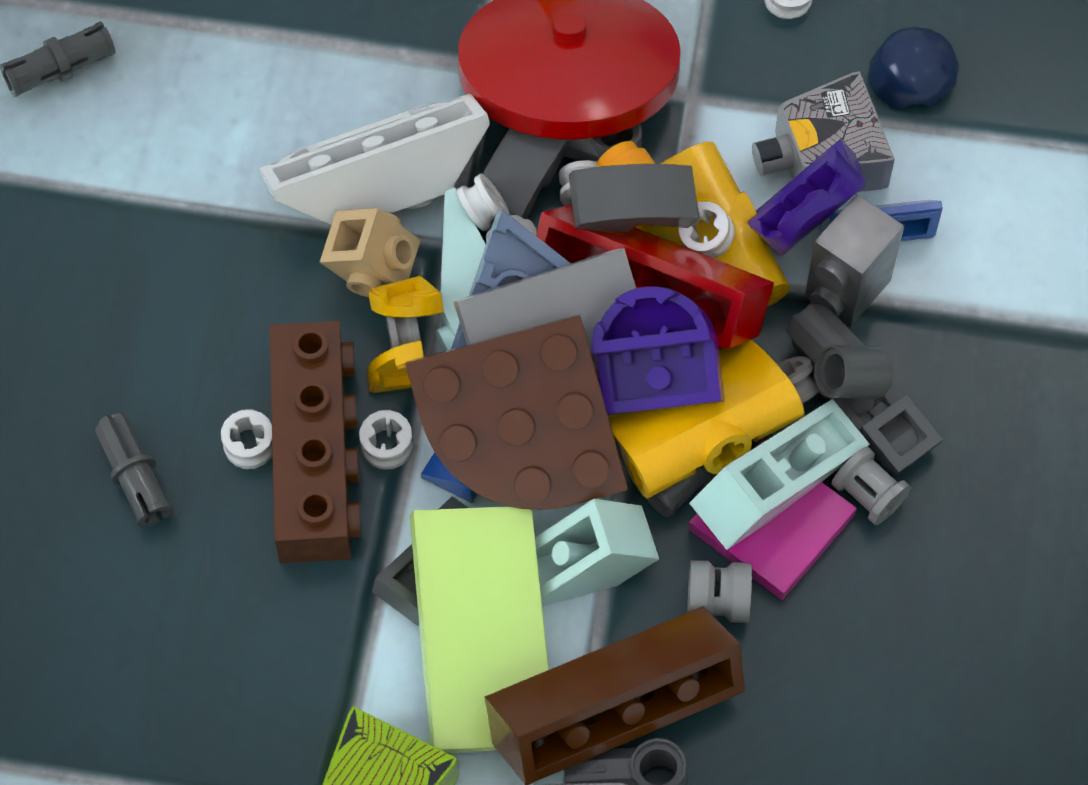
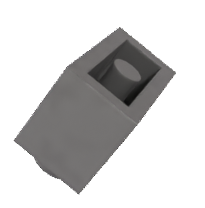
(853, 259)

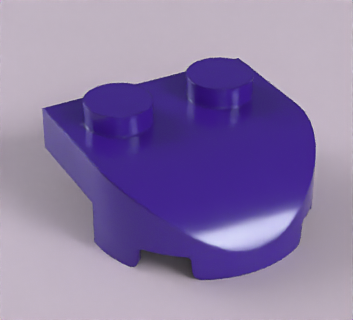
(809, 198)
(656, 353)

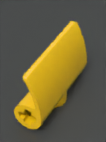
(717, 185)
(672, 442)

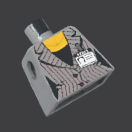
(817, 121)

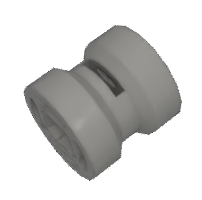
(733, 589)

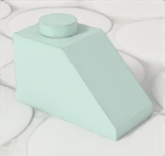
(593, 550)

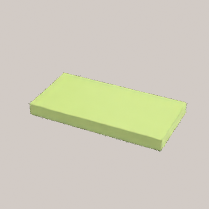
(475, 615)

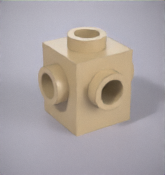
(369, 249)

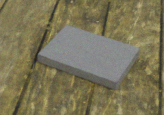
(570, 290)

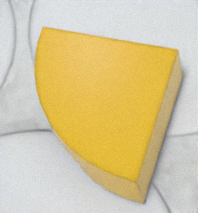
(406, 298)
(388, 369)

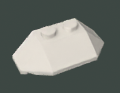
(382, 164)

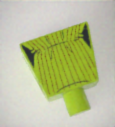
(384, 755)

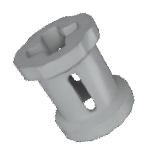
(871, 485)

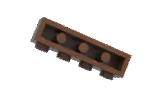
(311, 442)
(614, 695)

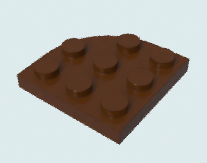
(521, 417)

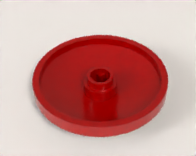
(569, 65)

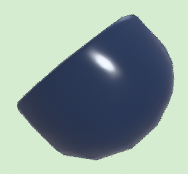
(913, 68)

